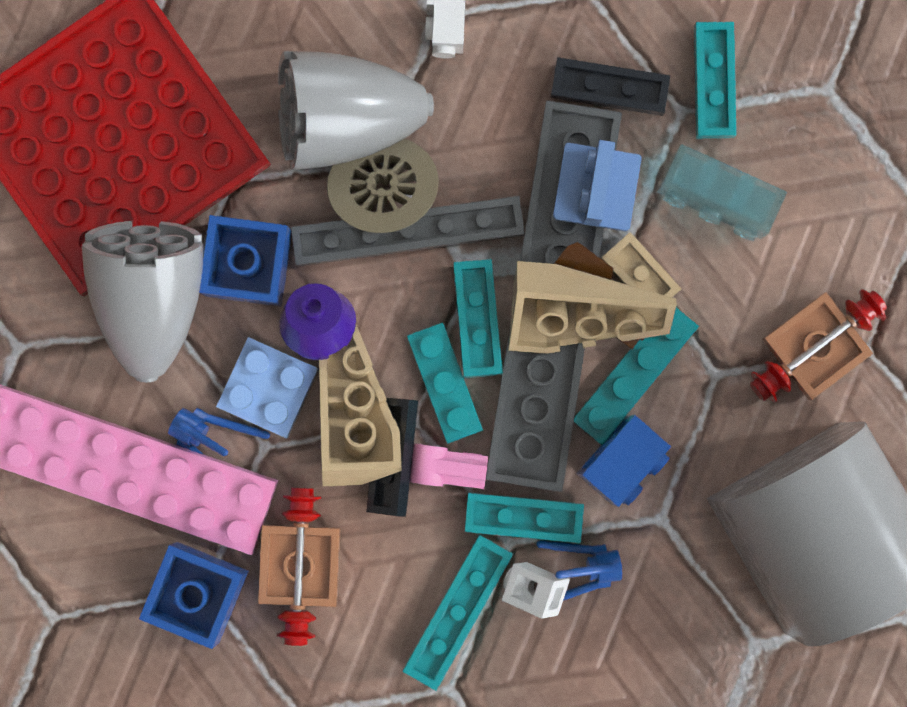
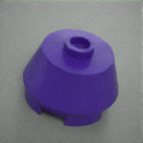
(317, 321)

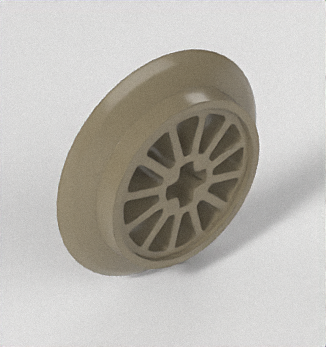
(406, 156)

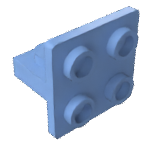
(597, 186)

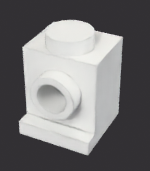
(446, 27)
(520, 590)

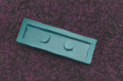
(715, 80)
(477, 318)
(445, 383)
(524, 517)

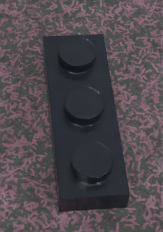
(610, 86)
(391, 492)

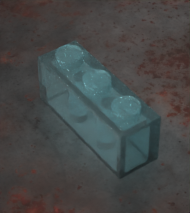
(721, 193)

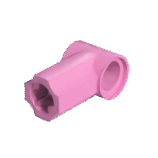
(439, 466)

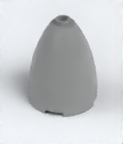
(344, 108)
(143, 291)

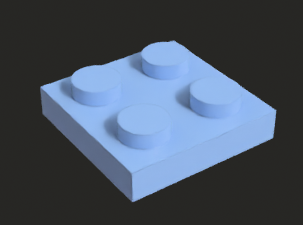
(267, 387)

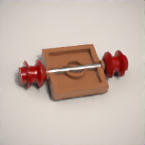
(818, 345)
(299, 566)

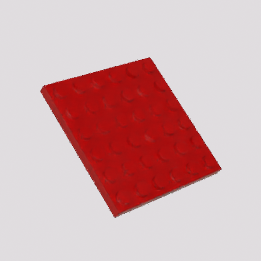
(116, 130)

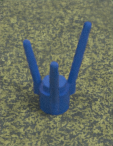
(191, 430)
(602, 567)

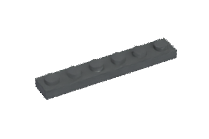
(436, 229)

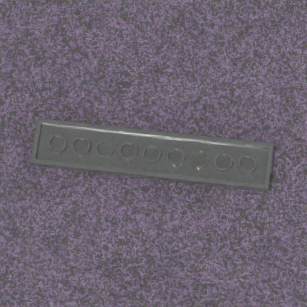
(541, 388)

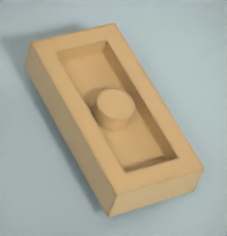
(638, 268)

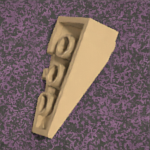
(570, 307)
(356, 424)

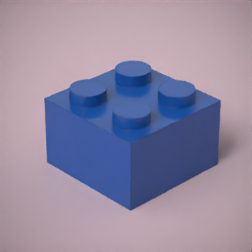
(245, 260)
(625, 461)
(193, 595)

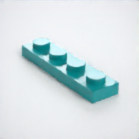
(632, 379)
(457, 612)

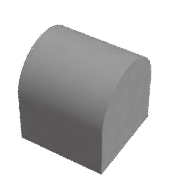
(823, 534)

